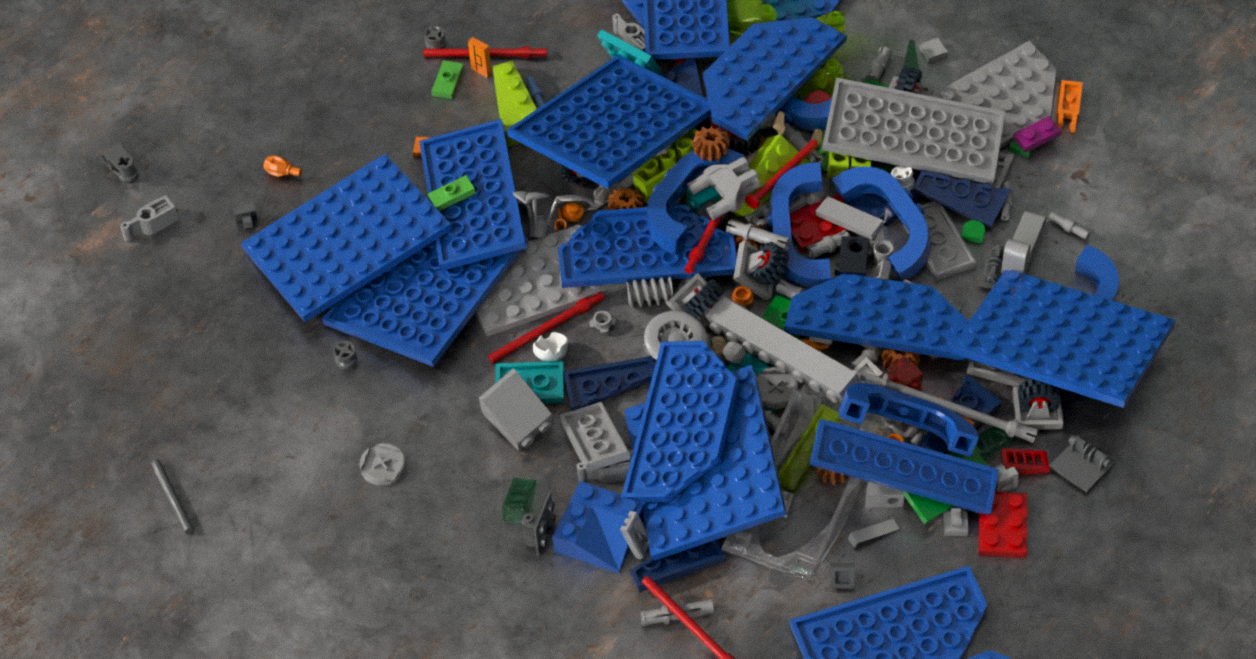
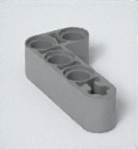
(1022, 247)

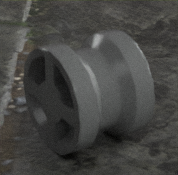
(435, 37)
(342, 350)

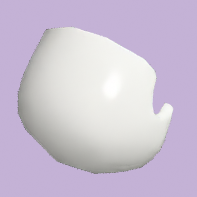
(552, 348)

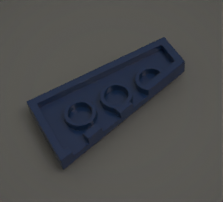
(688, 76)
(962, 196)
(879, 207)
(604, 381)
(971, 396)
(678, 564)

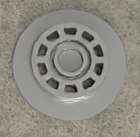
(671, 319)

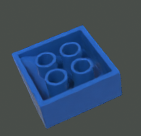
(593, 525)

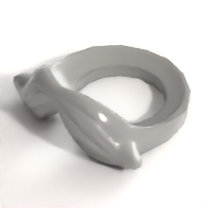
(898, 429)

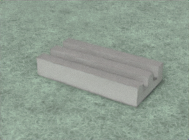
(634, 537)

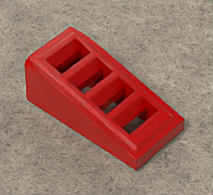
(1015, 455)

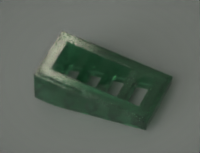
(911, 56)
(994, 448)
(510, 510)

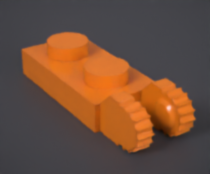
(1069, 103)

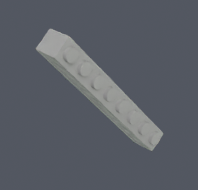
(781, 349)

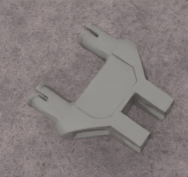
(730, 181)

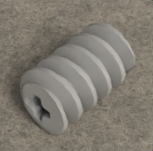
(649, 292)

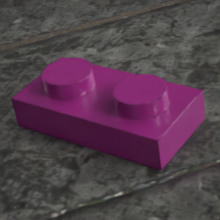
(1036, 134)

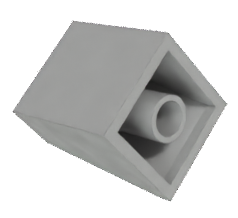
(515, 410)

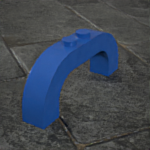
(806, 115)
(872, 180)
(795, 182)
(662, 228)
(1100, 270)
(902, 407)

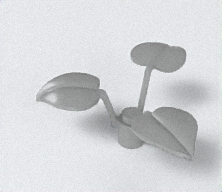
(537, 222)

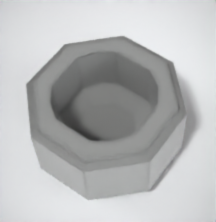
(734, 352)

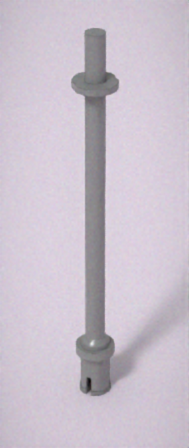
(1012, 428)

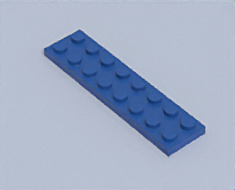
(904, 467)

